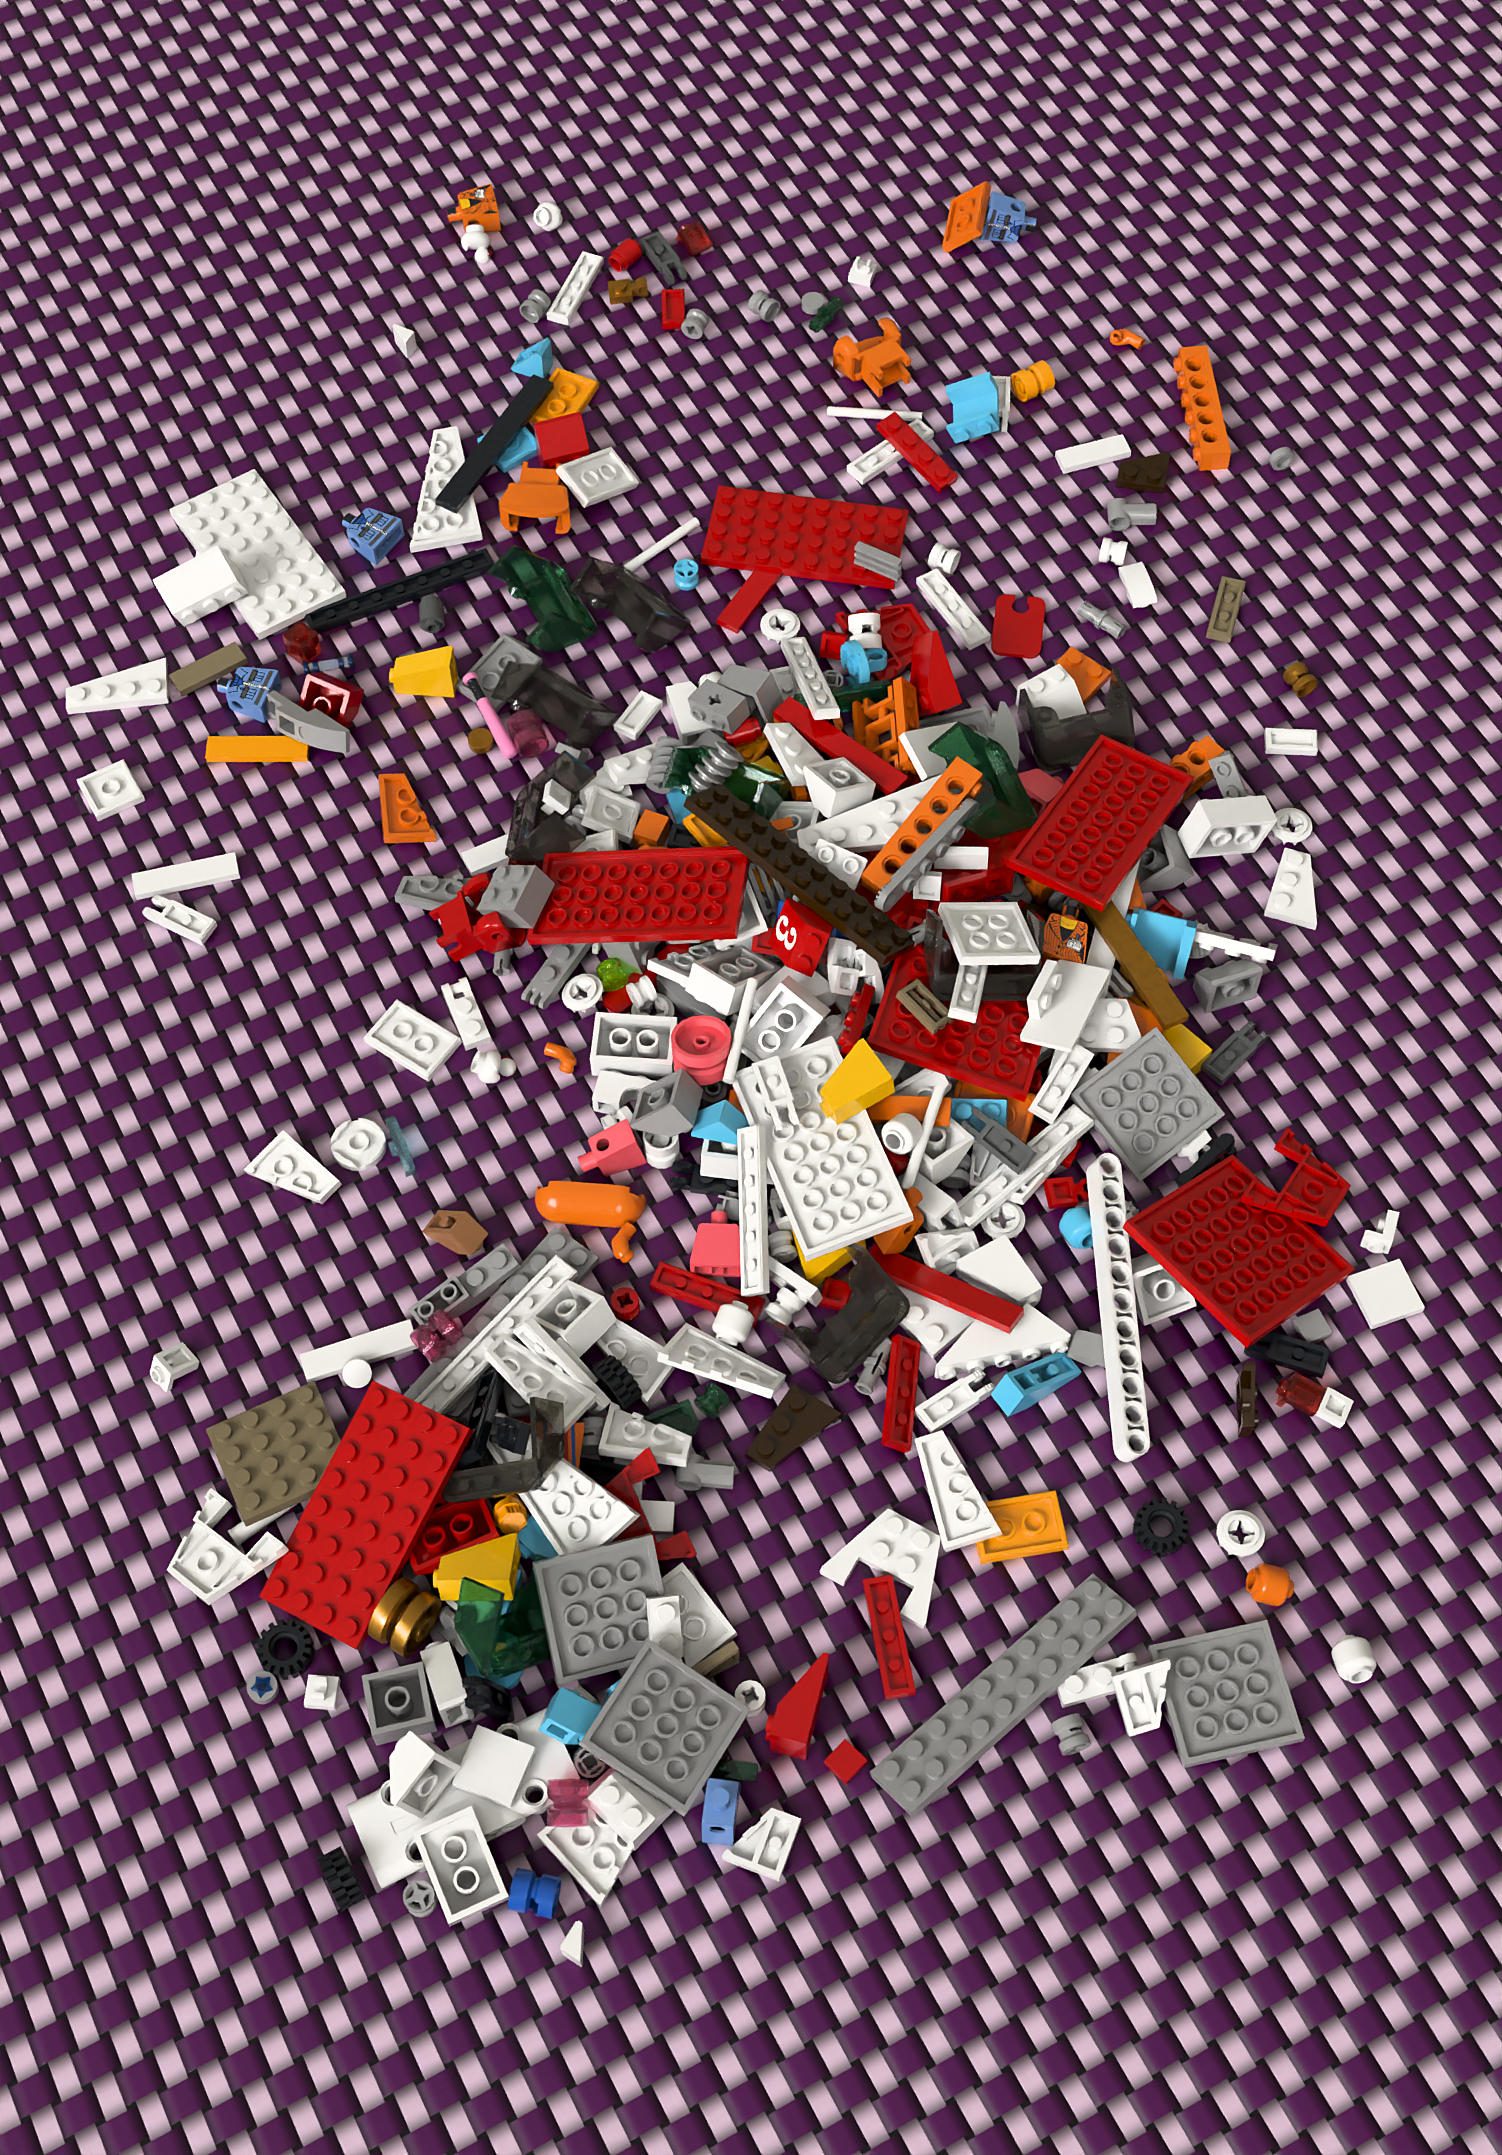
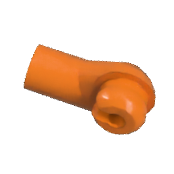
(1126, 337)
(564, 1055)

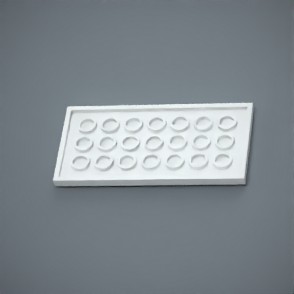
(274, 557)
(825, 1173)

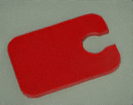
(1016, 632)

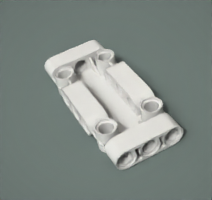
(388, 1829)

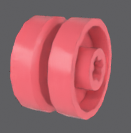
(701, 1048)

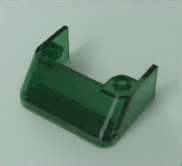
(546, 589)
(748, 782)
(1003, 798)
(497, 1641)

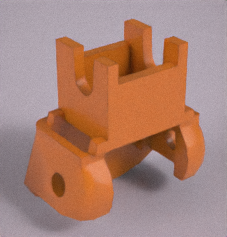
(873, 359)
(536, 496)

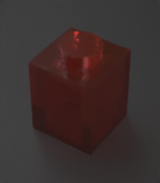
(302, 643)

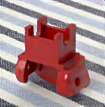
(470, 927)

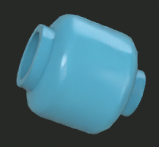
(1077, 1228)

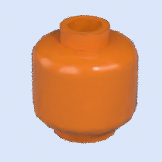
(1269, 1584)

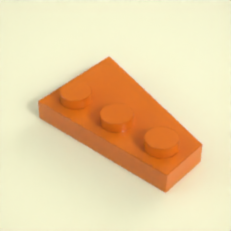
(401, 813)

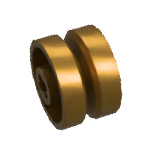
(404, 1617)

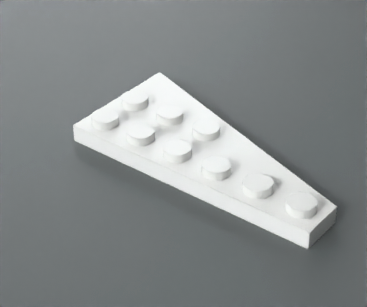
(570, 1505)
(589, 1852)

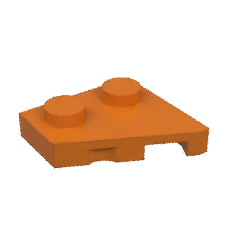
(1086, 673)

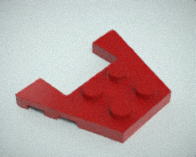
(897, 631)
(1310, 1192)
(622, 1487)

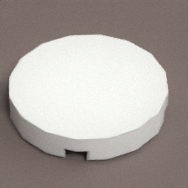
(358, 1144)

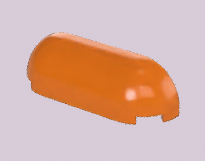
(589, 1204)

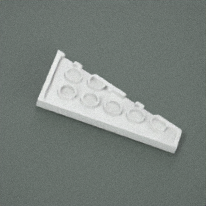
(435, 525)
(868, 825)

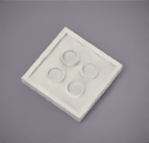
(988, 933)

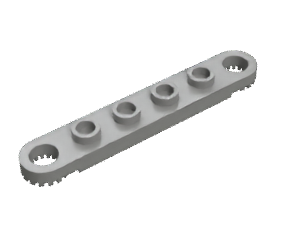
(924, 857)

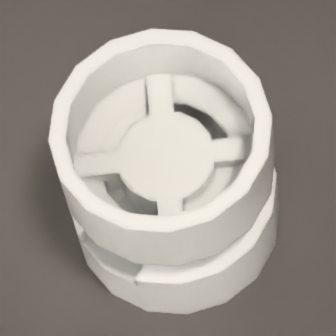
(868, 622)
(661, 1150)

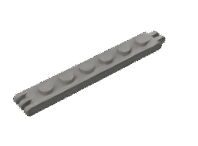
(554, 973)

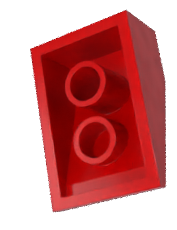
(932, 675)
(451, 1530)
(796, 1714)

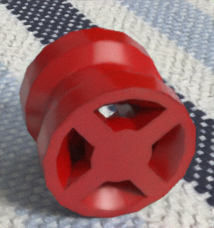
(627, 1311)

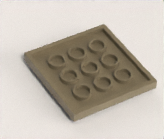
(275, 1452)

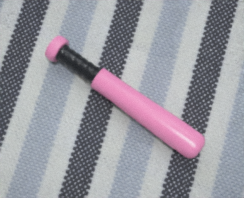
(492, 719)

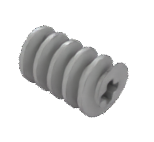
(660, 762)
(715, 768)

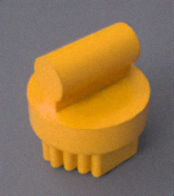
(510, 1515)

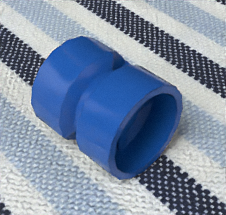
(534, 1893)

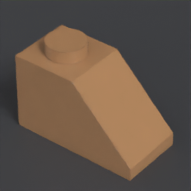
(456, 1231)

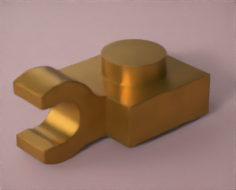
(623, 290)

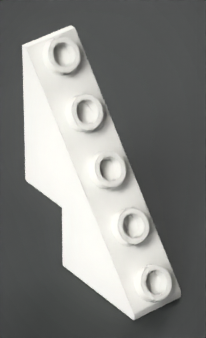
(988, 1346)

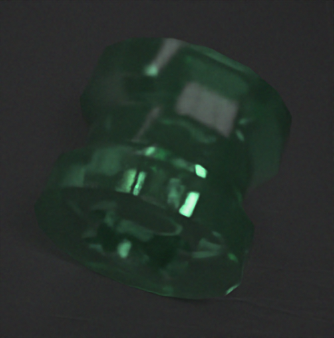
(712, 1400)

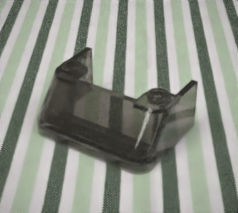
(631, 601)
(556, 701)
(1067, 741)
(533, 830)
(1001, 981)
(856, 1328)
(485, 1481)

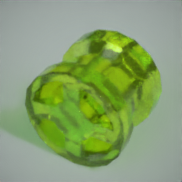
(612, 975)

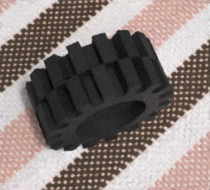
(617, 1382)
(1173, 1515)
(280, 1632)
(341, 1878)

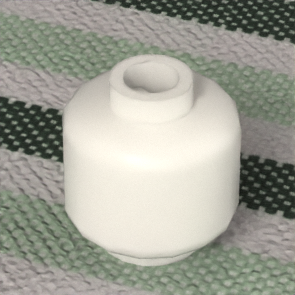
(901, 1133)
(733, 1323)
(1354, 1659)

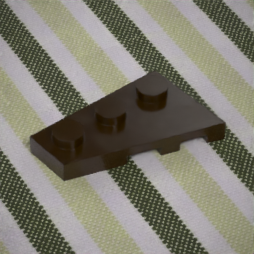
(790, 1427)

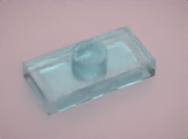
(399, 1147)

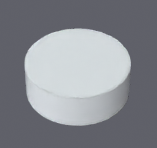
(356, 1372)

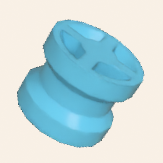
(686, 574)

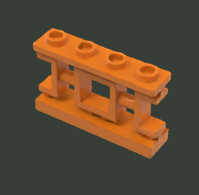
(902, 699)

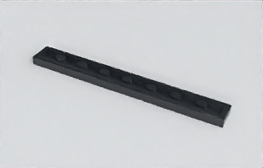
(494, 444)
(400, 591)

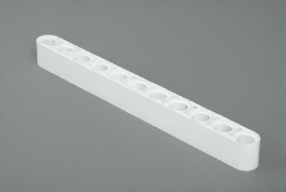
(1111, 1316)

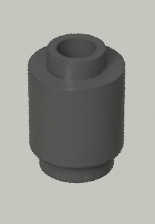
(431, 614)
(713, 1094)

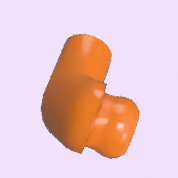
(620, 1243)

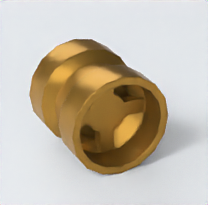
(1300, 679)

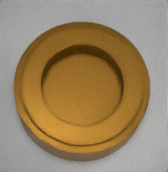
(480, 740)

